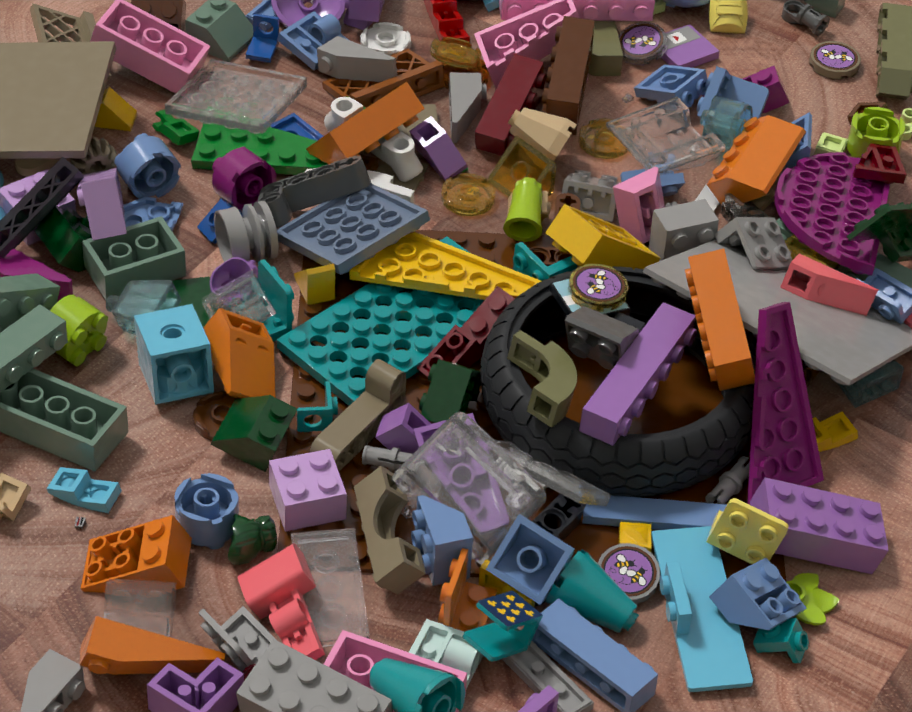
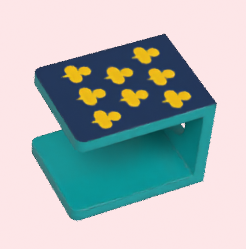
(502, 637)

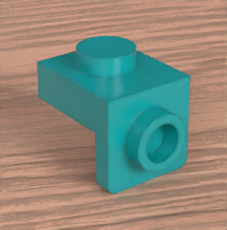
(784, 637)

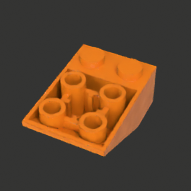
(242, 354)
(142, 552)

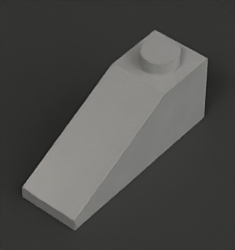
(354, 61)
(464, 101)

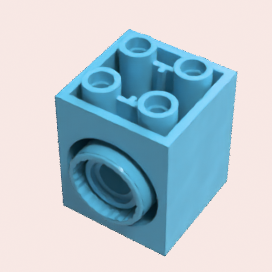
(174, 354)

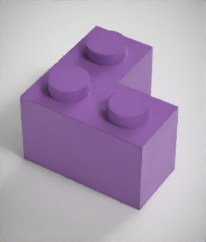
(210, 692)

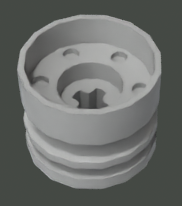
(247, 233)

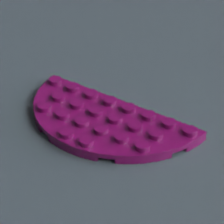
(824, 202)

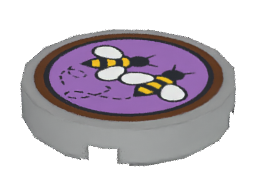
(632, 569)

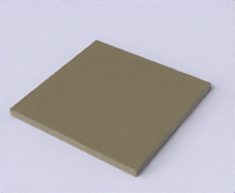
(51, 97)

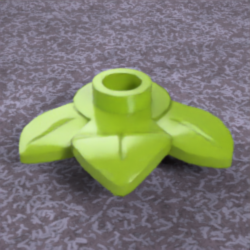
(815, 599)

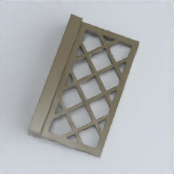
(81, 31)

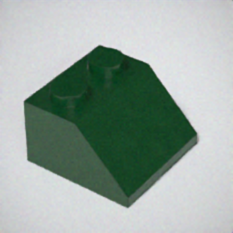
(254, 429)

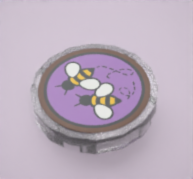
(642, 43)

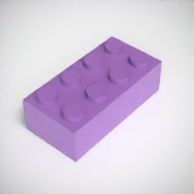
(825, 525)

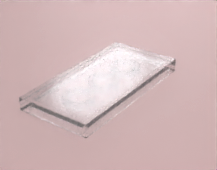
(557, 479)
(339, 594)

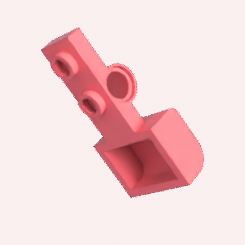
(278, 591)

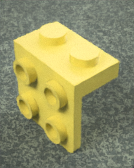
(746, 532)

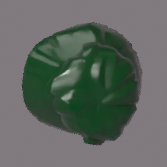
(251, 538)

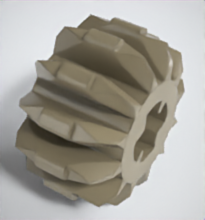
(98, 158)

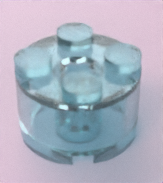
(725, 119)

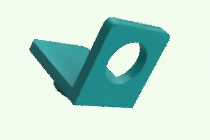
(326, 413)

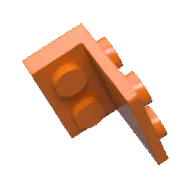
(462, 597)

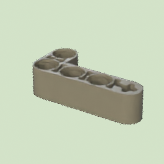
(360, 421)

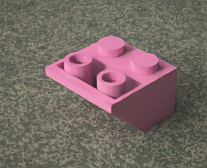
(637, 200)

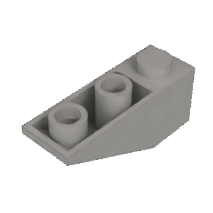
(53, 684)

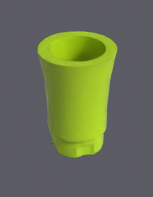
(525, 211)

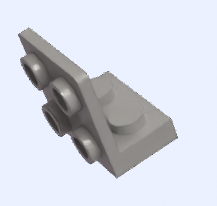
(594, 193)
(760, 240)

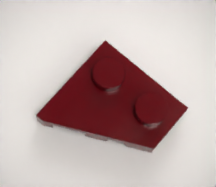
(881, 164)

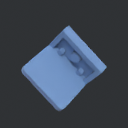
(725, 85)

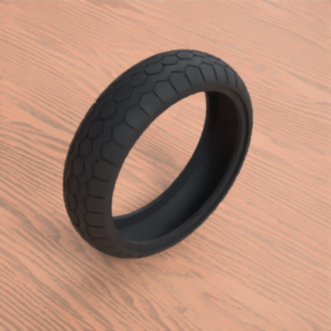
(637, 462)

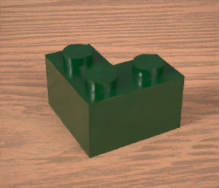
(449, 390)

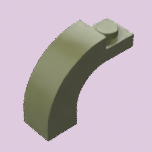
(553, 369)

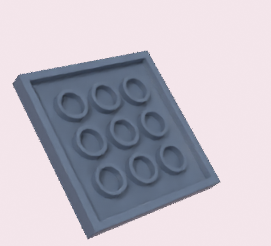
(352, 227)

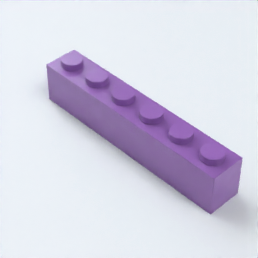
(638, 374)

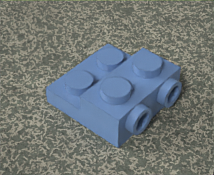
(671, 82)

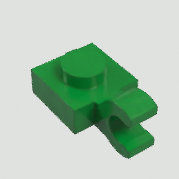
(177, 130)

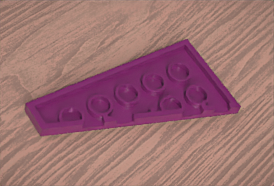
(782, 420)

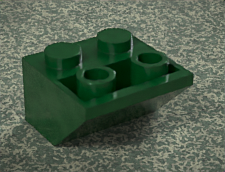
(63, 236)

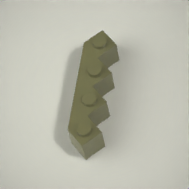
(894, 51)

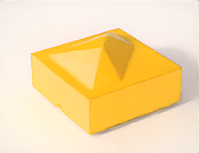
(635, 534)

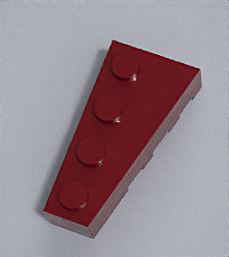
(518, 89)

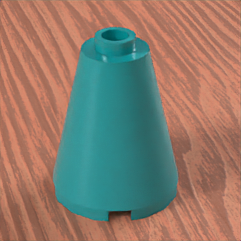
(594, 594)
(417, 687)

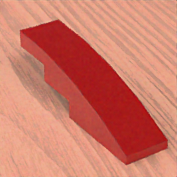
(446, 19)

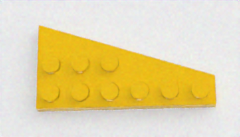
(439, 268)

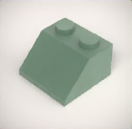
(222, 27)

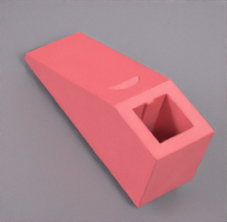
(827, 286)

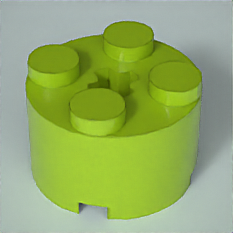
(874, 126)
(84, 328)

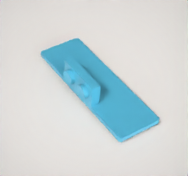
(706, 642)

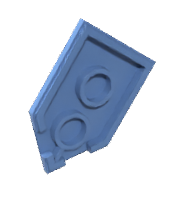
(148, 208)

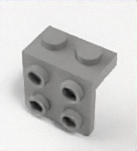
(239, 637)

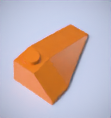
(130, 650)

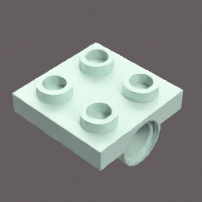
(446, 647)

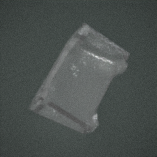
(474, 476)

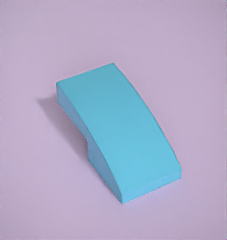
(80, 490)

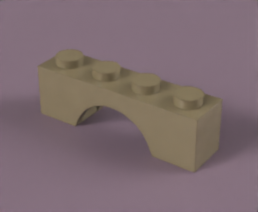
(393, 560)

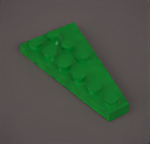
(279, 148)

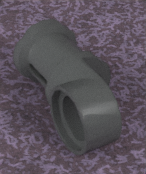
(806, 15)

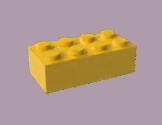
(597, 241)

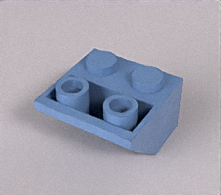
(440, 537)
(757, 597)

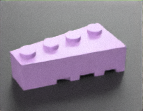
(103, 203)

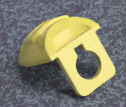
(728, 16)

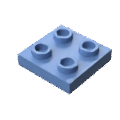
(309, 34)

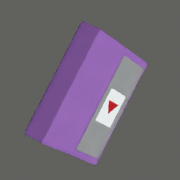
(688, 48)

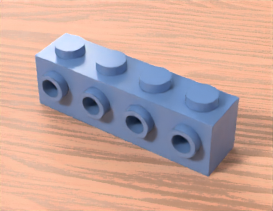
(595, 657)

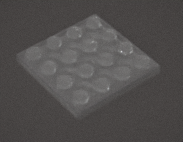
(236, 96)

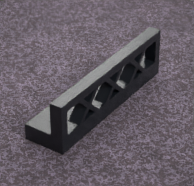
(37, 204)

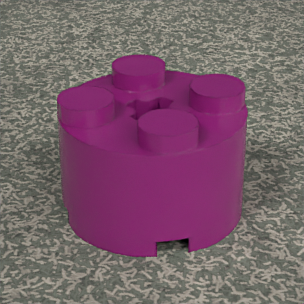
(241, 177)

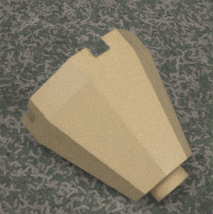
(541, 130)

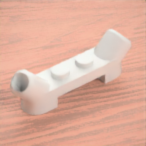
(397, 151)

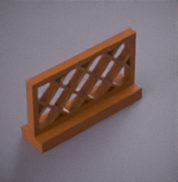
(421, 77)

